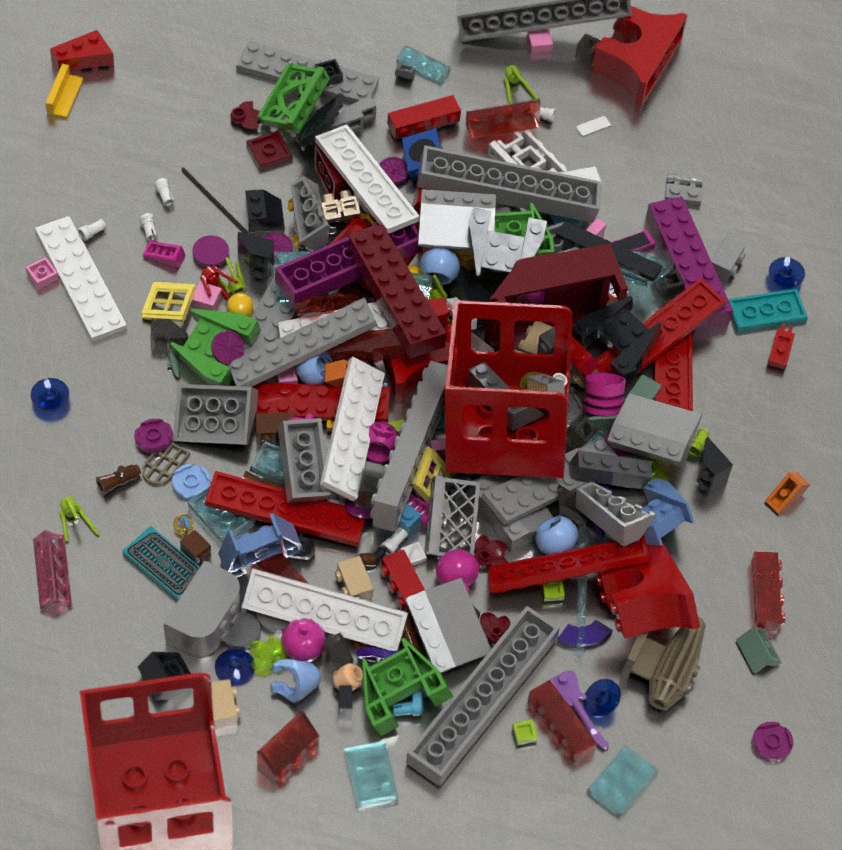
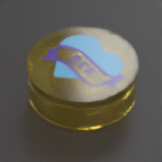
(183, 524)

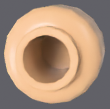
(348, 675)

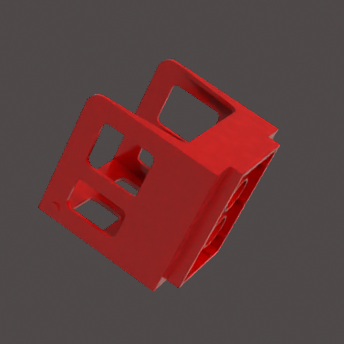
(479, 437)
(157, 772)

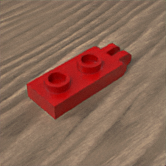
(781, 347)

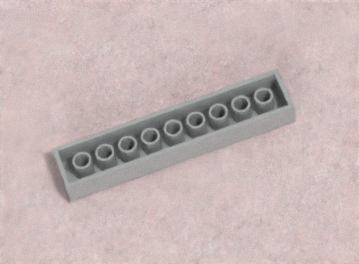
(503, 17)
(510, 182)
(409, 448)
(482, 696)

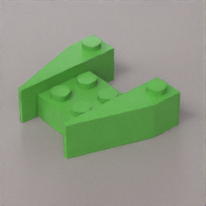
(515, 224)
(197, 349)
(397, 679)

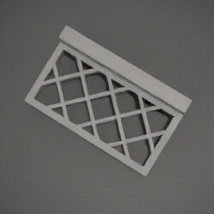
(436, 511)

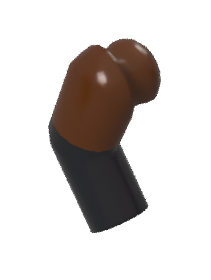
(373, 559)

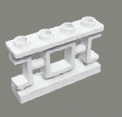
(534, 149)

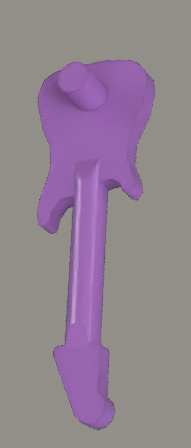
(569, 689)

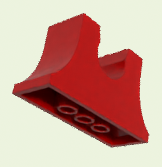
(641, 51)
(406, 372)
(649, 595)

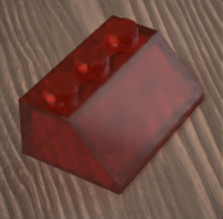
(287, 748)

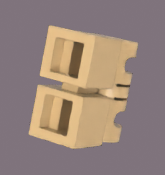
(340, 210)

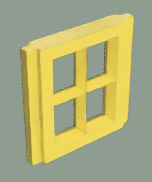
(188, 289)
(423, 471)

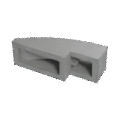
(356, 114)

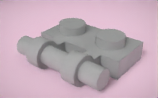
(691, 194)

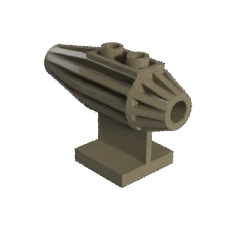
(668, 666)

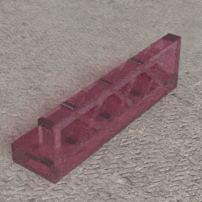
(46, 570)

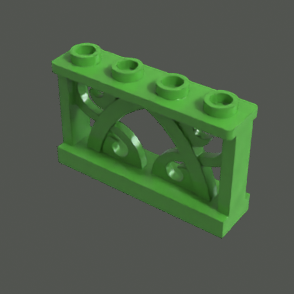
(303, 107)

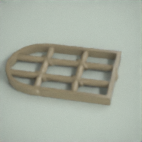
(164, 471)

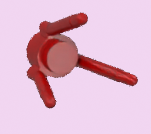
(210, 276)

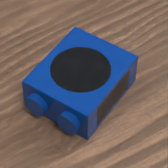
(414, 146)

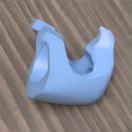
(306, 679)

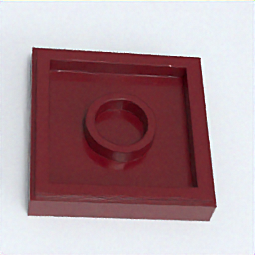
(269, 150)

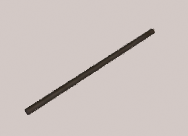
(214, 200)

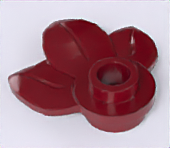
(245, 115)
(490, 550)
(493, 626)

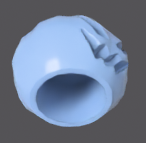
(440, 263)
(313, 369)
(556, 538)

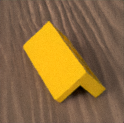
(63, 93)

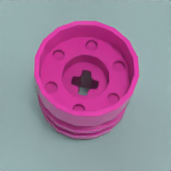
(604, 394)

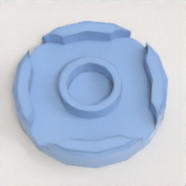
(190, 481)

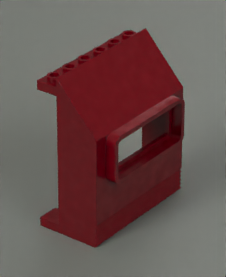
(569, 278)

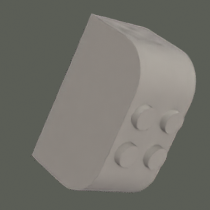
(204, 612)

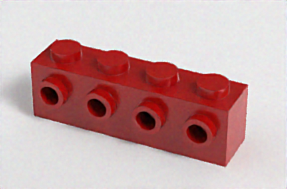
(424, 117)

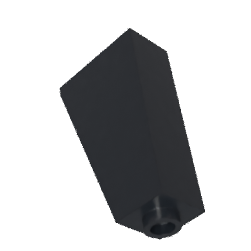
(468, 288)

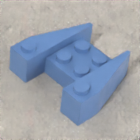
(669, 507)
(259, 545)

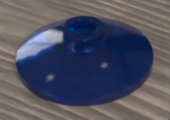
(789, 267)
(49, 388)
(237, 674)
(602, 691)

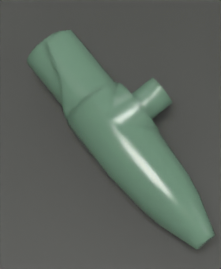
(174, 364)

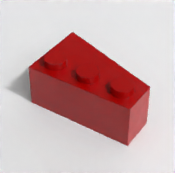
(83, 52)

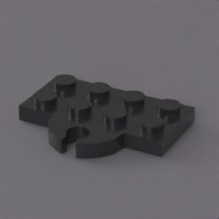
(320, 121)

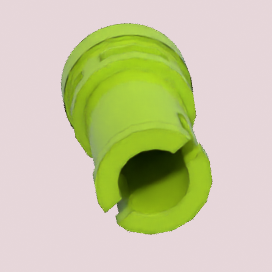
(698, 442)

